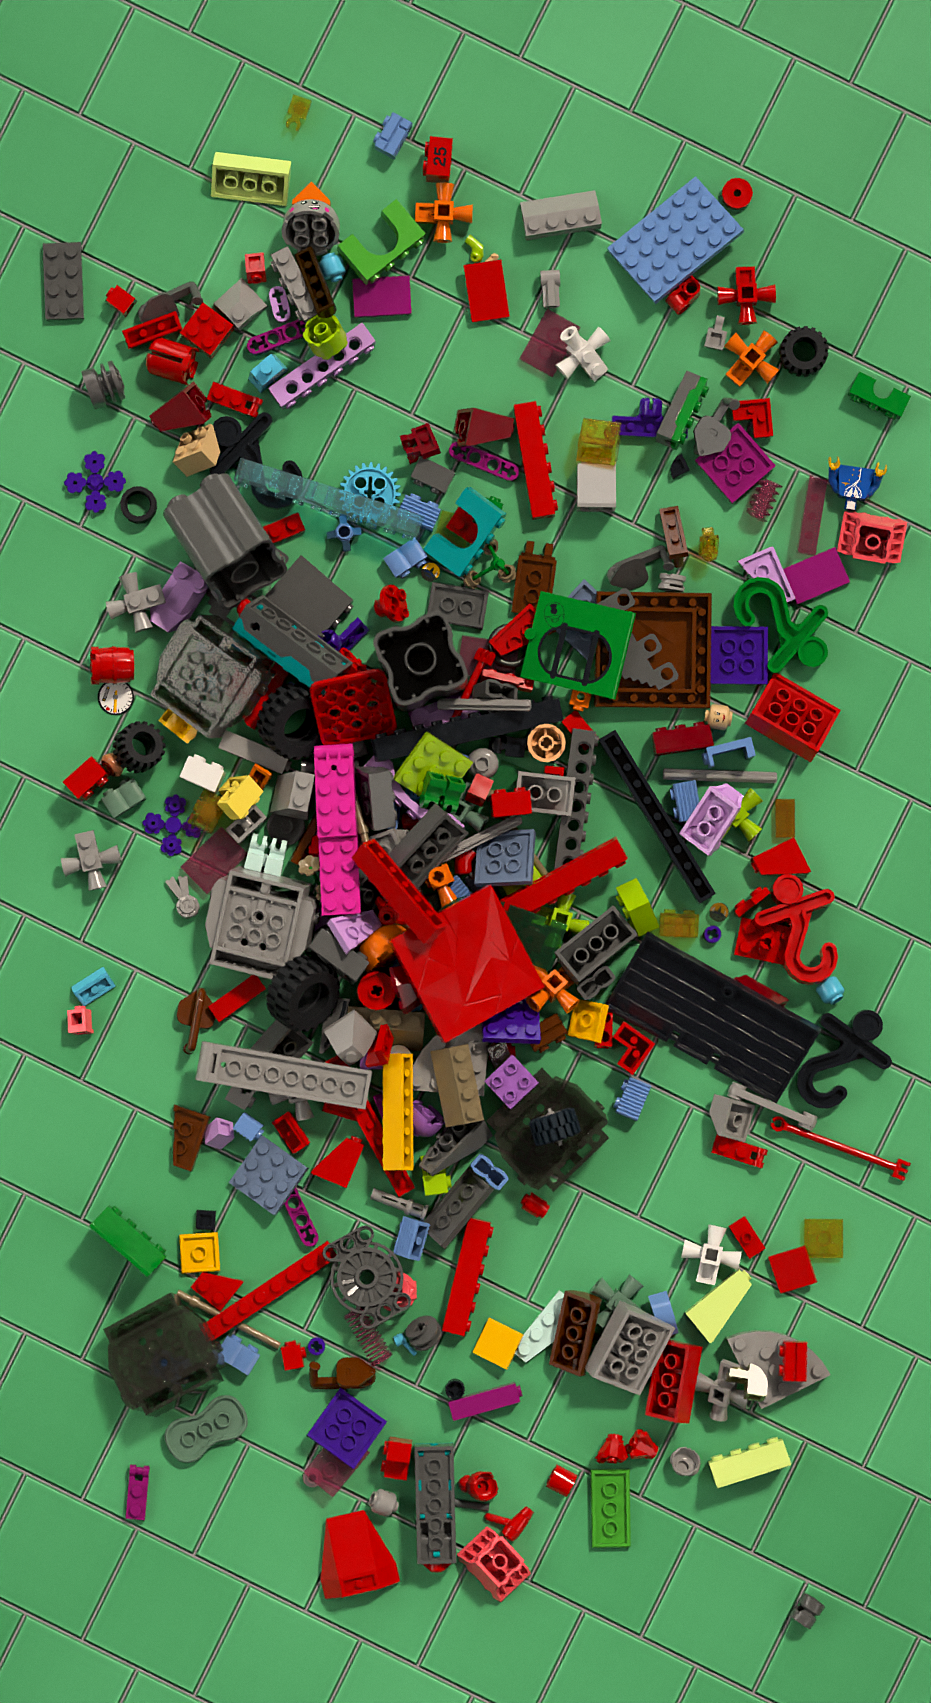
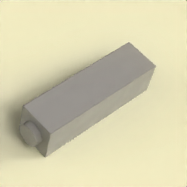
(254, 752)

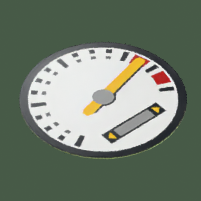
(115, 698)

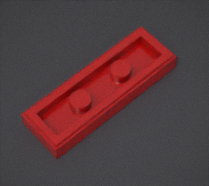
(236, 997)

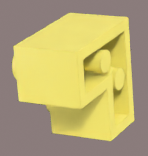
(238, 796)

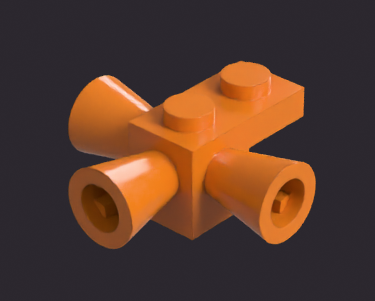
(443, 213)
(751, 358)
(439, 879)
(555, 988)

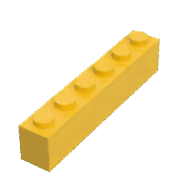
(398, 1113)

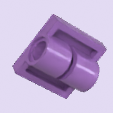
(511, 1082)

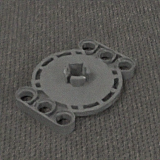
(371, 1260)

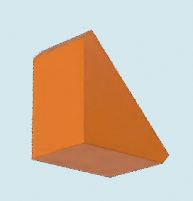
(311, 192)
(260, 776)

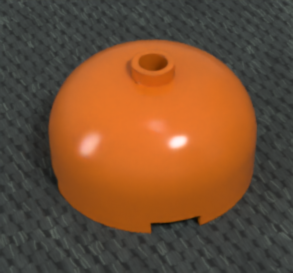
(378, 948)

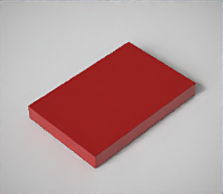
(486, 290)

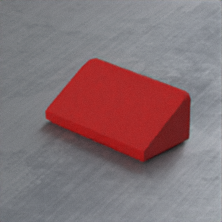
(575, 721)

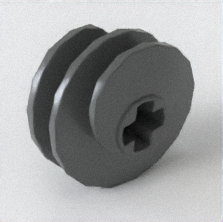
(423, 1332)

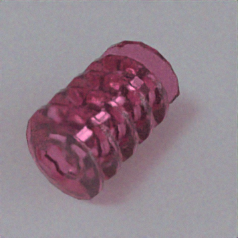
(763, 499)

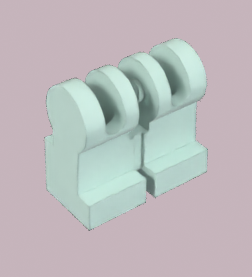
(257, 858)

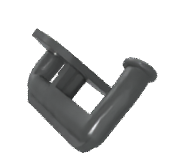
(164, 302)
(711, 434)
(632, 571)

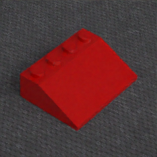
(792, 717)

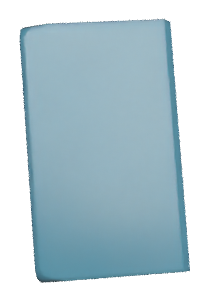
(93, 986)

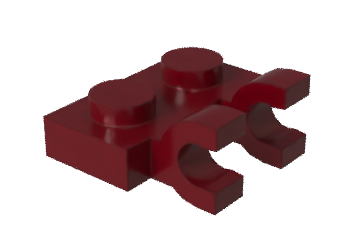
(425, 440)

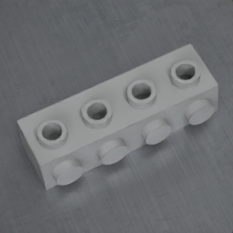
(293, 280)

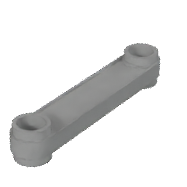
(805, 1120)

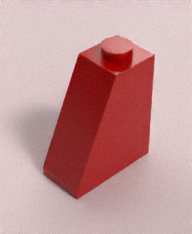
(781, 860)
(341, 1162)

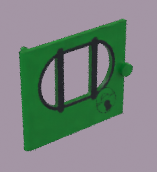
(602, 622)

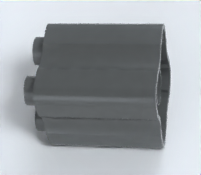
(224, 540)
(421, 661)

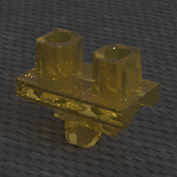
(708, 544)

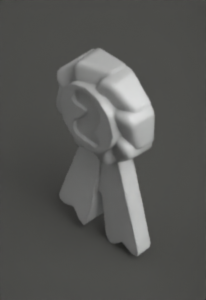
(187, 905)

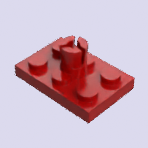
(761, 944)

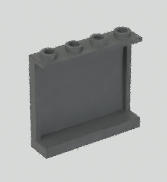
(310, 597)

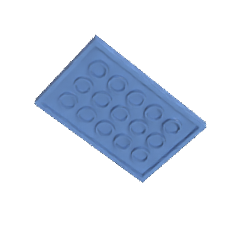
(675, 240)

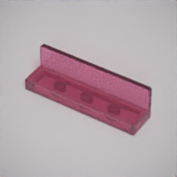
(811, 516)

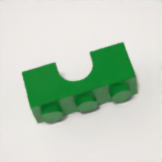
(863, 392)

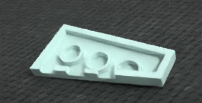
(542, 1330)

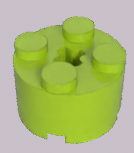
(325, 336)

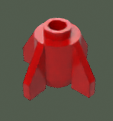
(387, 914)

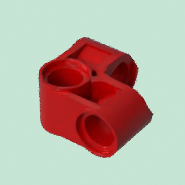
(681, 299)

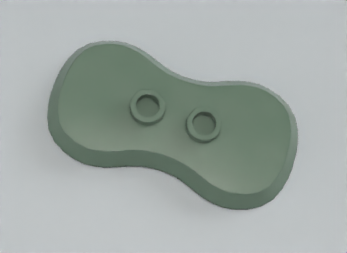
(219, 1421)

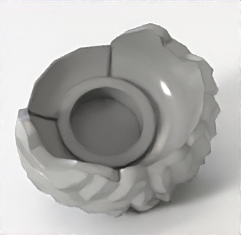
(685, 1461)

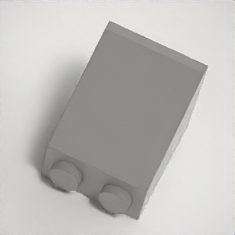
(596, 487)
(293, 794)

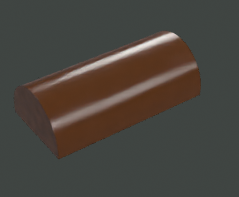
(575, 1331)

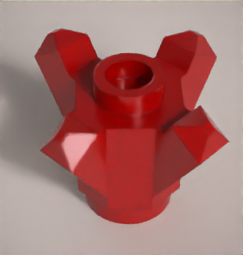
(641, 1446)
(612, 1450)

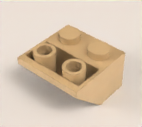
(197, 450)

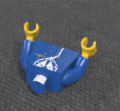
(854, 482)

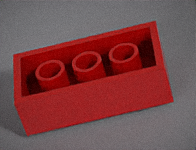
(674, 1382)

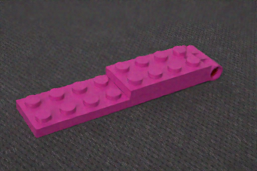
(337, 829)

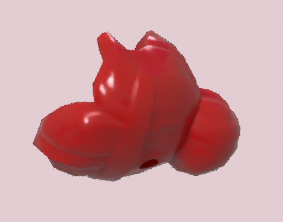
(487, 1490)

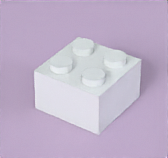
(203, 774)

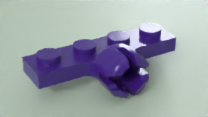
(647, 421)
(348, 638)

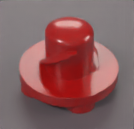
(392, 604)

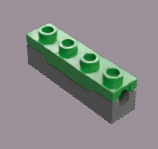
(681, 410)

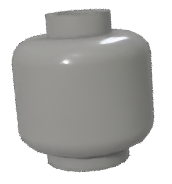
(383, 1502)

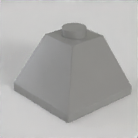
(240, 304)
(351, 1037)
(731, 1117)

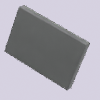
(459, 604)

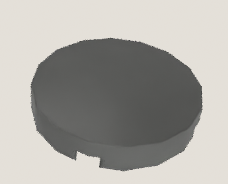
(291, 828)

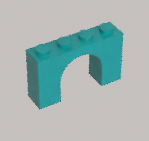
(488, 519)

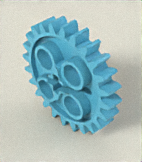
(387, 494)

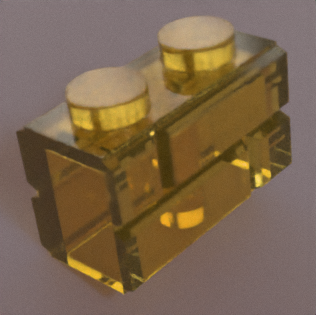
(678, 925)

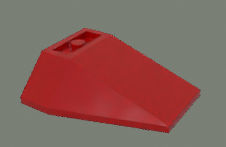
(355, 1557)

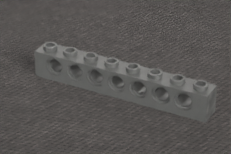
(578, 737)

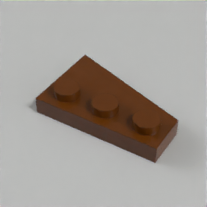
(188, 1136)

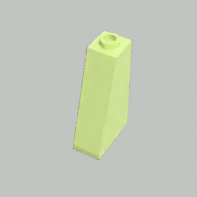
(717, 1306)

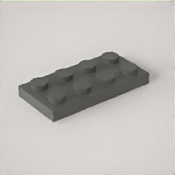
(63, 281)
(457, 1207)

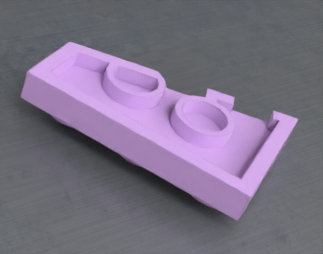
(767, 565)
(354, 929)

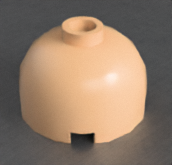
(546, 743)

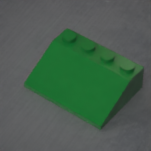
(129, 1240)

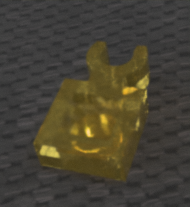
(298, 109)

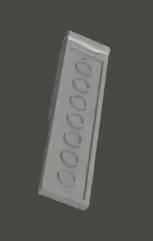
(283, 1075)

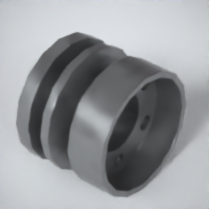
(103, 384)

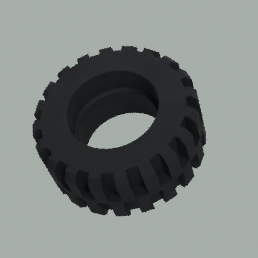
(274, 718)
(303, 993)

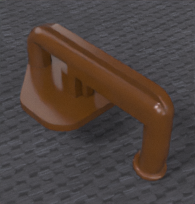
(195, 1013)
(351, 1374)

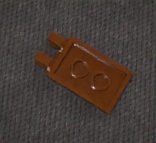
(533, 575)

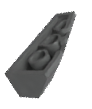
(455, 1144)

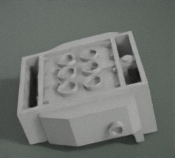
(285, 925)

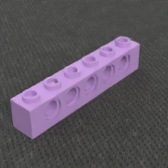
(279, 389)

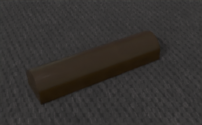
(315, 283)

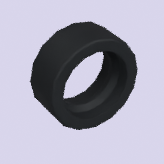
(124, 507)

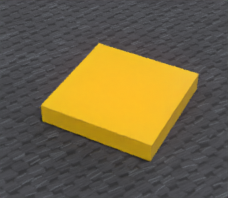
(588, 1021)
(199, 1252)
(498, 1343)

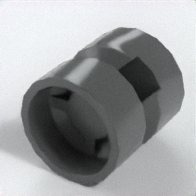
(807, 1610)

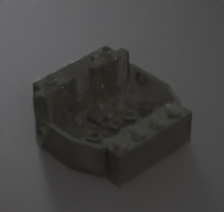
(231, 687)
(538, 1163)
(185, 1344)

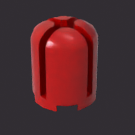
(170, 369)

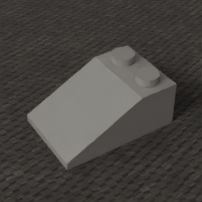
(549, 792)

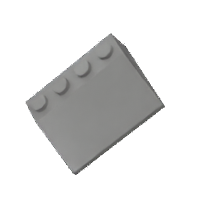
(629, 1348)

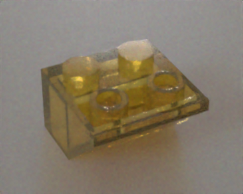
(599, 442)

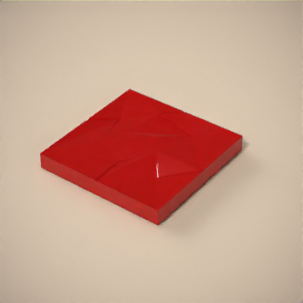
(470, 967)

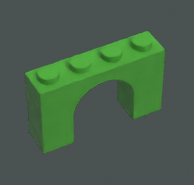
(369, 265)

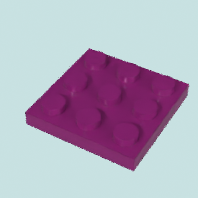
(736, 466)

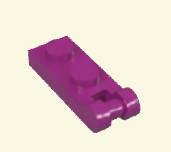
(137, 1493)

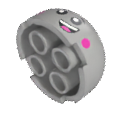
(311, 224)

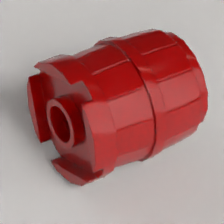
(111, 665)
(373, 1001)

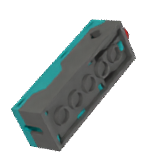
(288, 642)
(435, 1505)

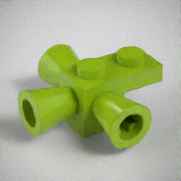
(747, 827)
(562, 915)

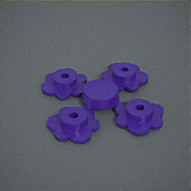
(95, 482)
(172, 825)

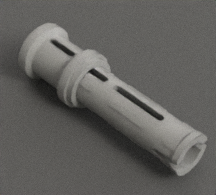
(408, 1209)

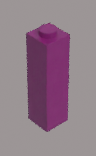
(485, 1400)

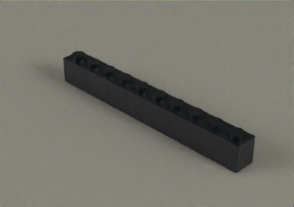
(467, 729)
(656, 817)

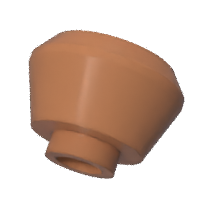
(111, 766)

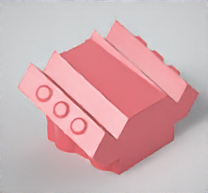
(872, 537)
(494, 1563)

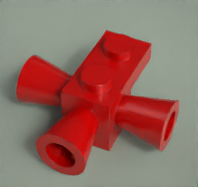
(746, 294)

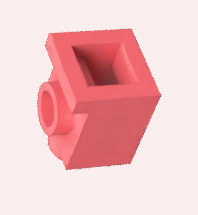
(74, 1021)

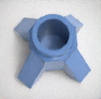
(344, 533)

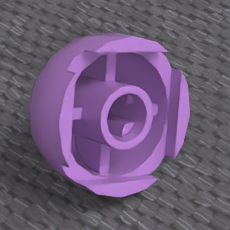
(426, 1120)

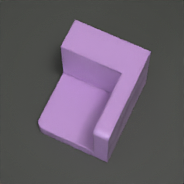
(219, 1133)

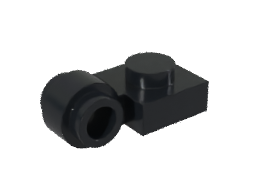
(513, 747)

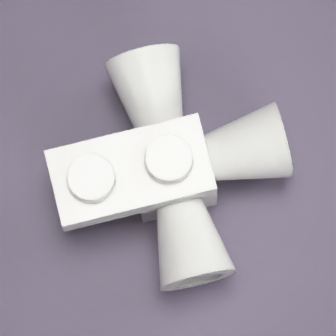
(583, 353)
(711, 1255)

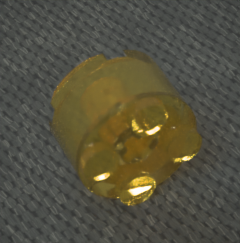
(206, 812)

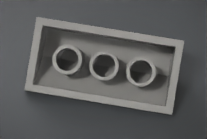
(561, 215)

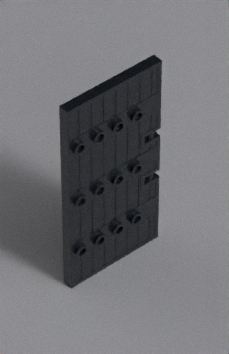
(713, 1013)

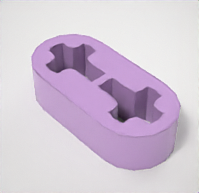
(275, 305)

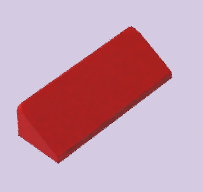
(152, 330)

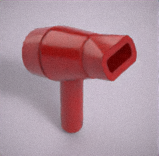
(513, 1526)

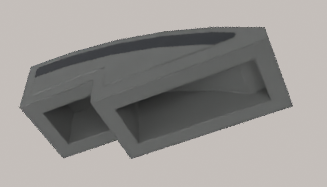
(339, 1011)

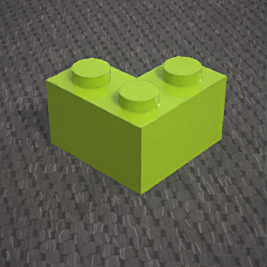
(636, 907)
(437, 1183)

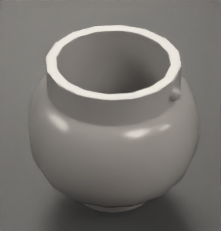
(484, 763)

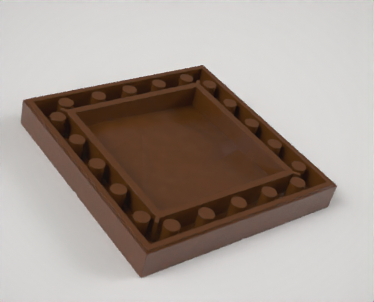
(684, 633)

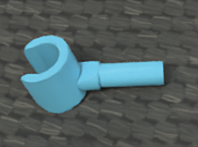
(400, 1339)

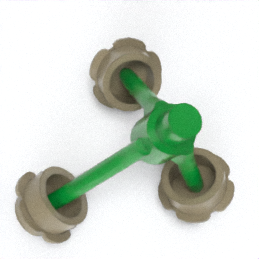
(506, 572)

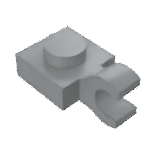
(716, 336)

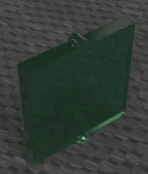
(507, 776)

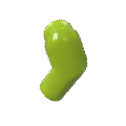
(477, 248)

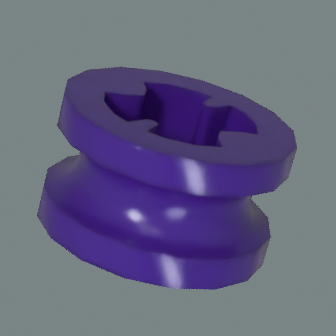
(710, 928)
(312, 1350)

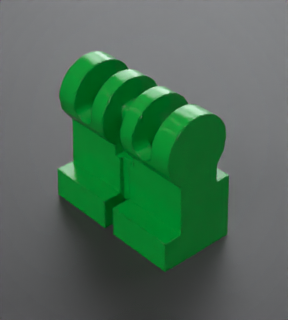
(448, 786)

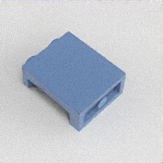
(745, 744)

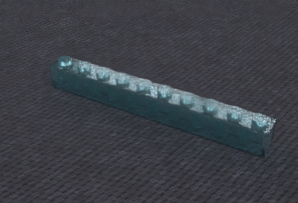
(326, 497)

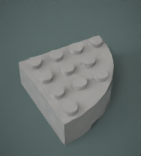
(423, 1069)
(762, 1350)

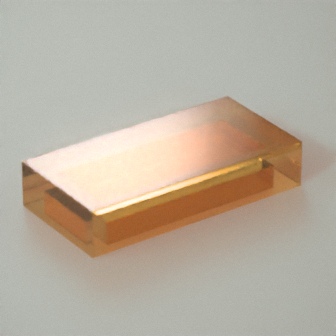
(784, 818)

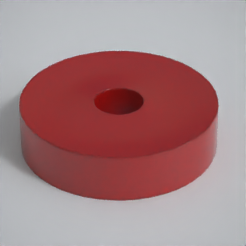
(743, 187)

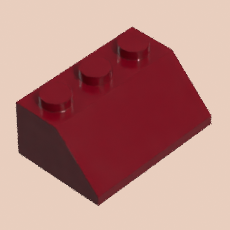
(682, 739)

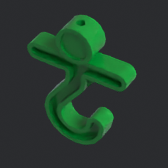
(792, 637)

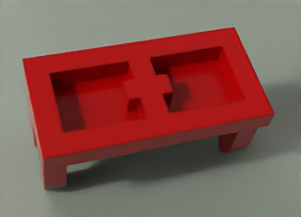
(291, 1132)

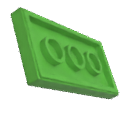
(610, 1508)

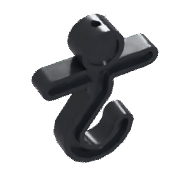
(246, 446)
(854, 1045)

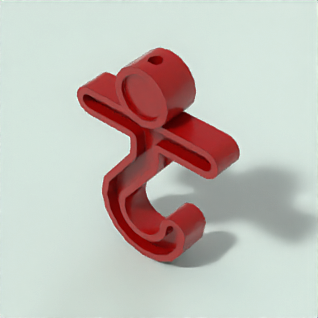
(797, 911)

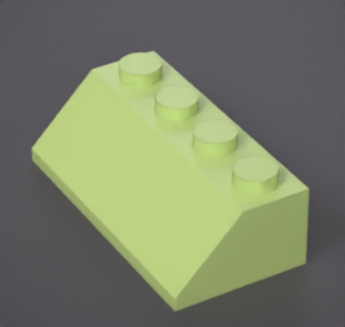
(250, 178)
(749, 1462)

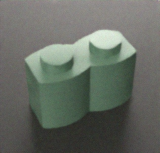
(123, 798)

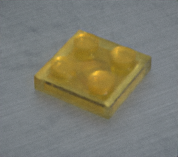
(824, 1238)

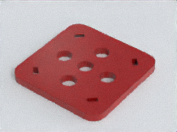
(337, 699)

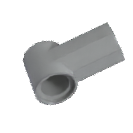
(550, 283)

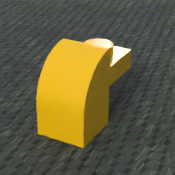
(178, 726)

